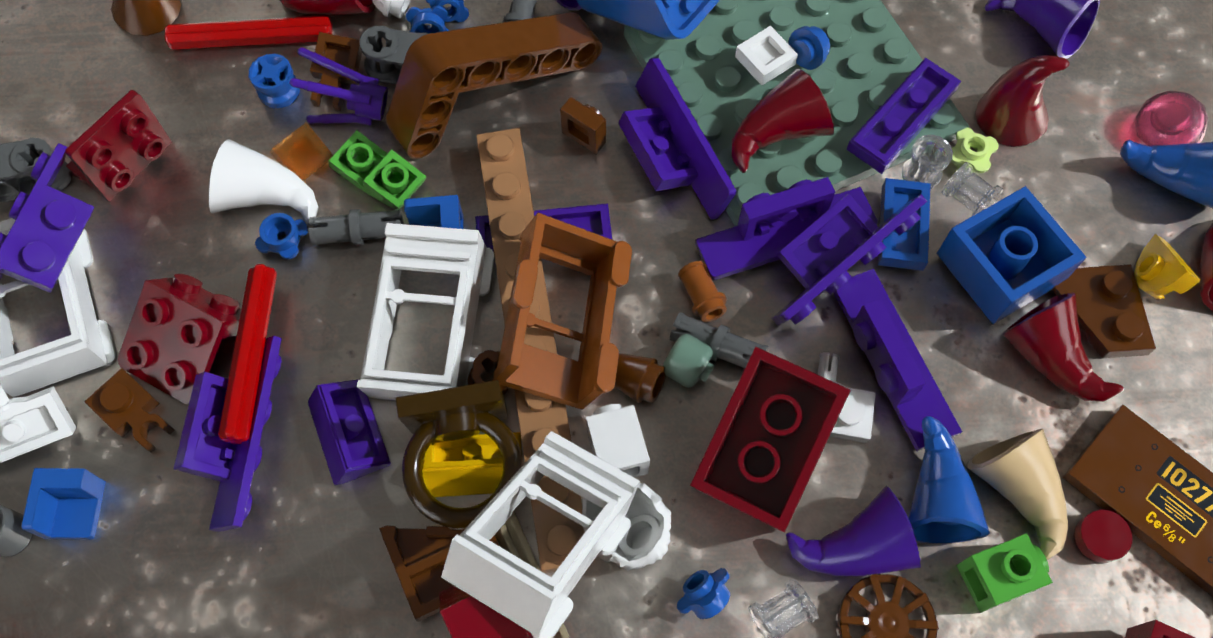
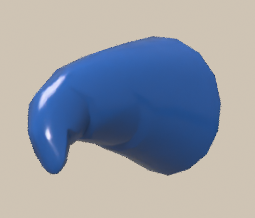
(1177, 167)
(945, 499)

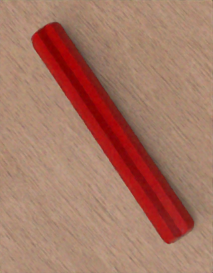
(246, 32)
(248, 355)

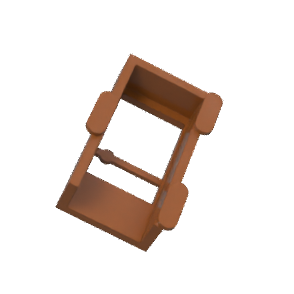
(544, 372)

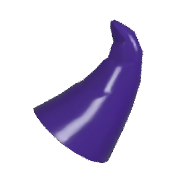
(1059, 22)
(872, 543)

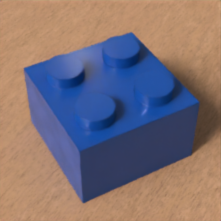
(1009, 254)

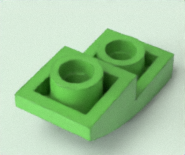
(376, 172)

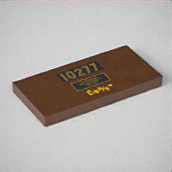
(1154, 489)

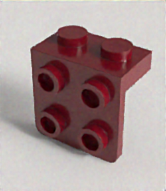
(176, 333)

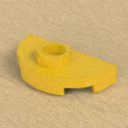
(1163, 270)

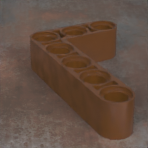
(477, 58)

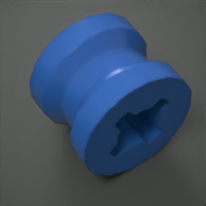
(276, 70)

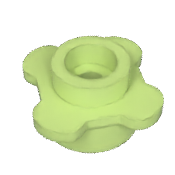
(979, 160)

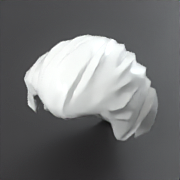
(648, 532)

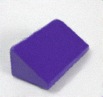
(347, 431)

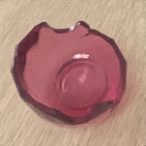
(1172, 119)

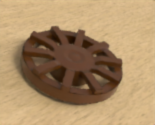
(886, 617)

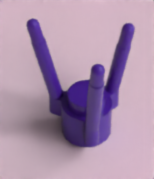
(365, 99)

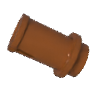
(707, 301)

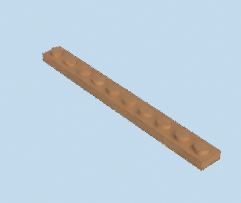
(509, 214)

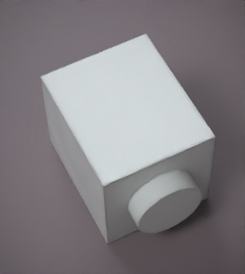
(618, 439)

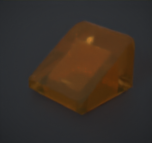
(302, 152)

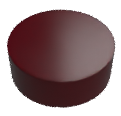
(1103, 536)

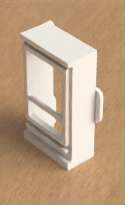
(426, 251)
(82, 351)
(511, 584)

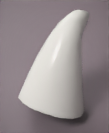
(251, 179)

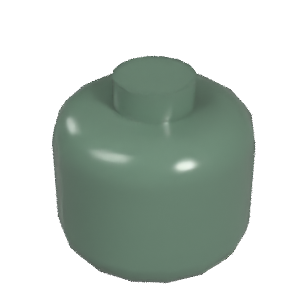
(688, 361)

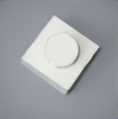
(766, 55)

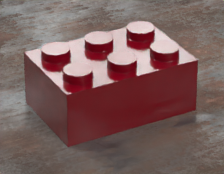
(770, 438)

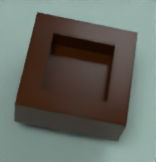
(583, 125)

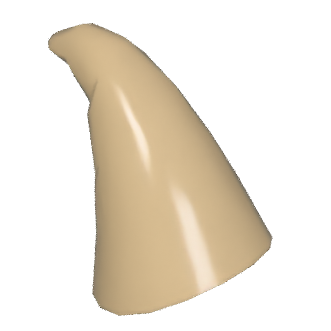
(1028, 477)

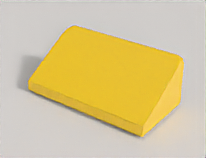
(463, 466)

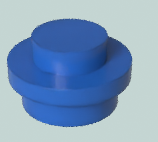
(810, 45)

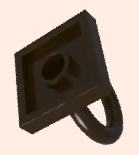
(453, 416)

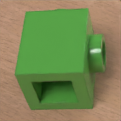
(1005, 572)

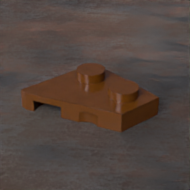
(1110, 310)
(419, 563)

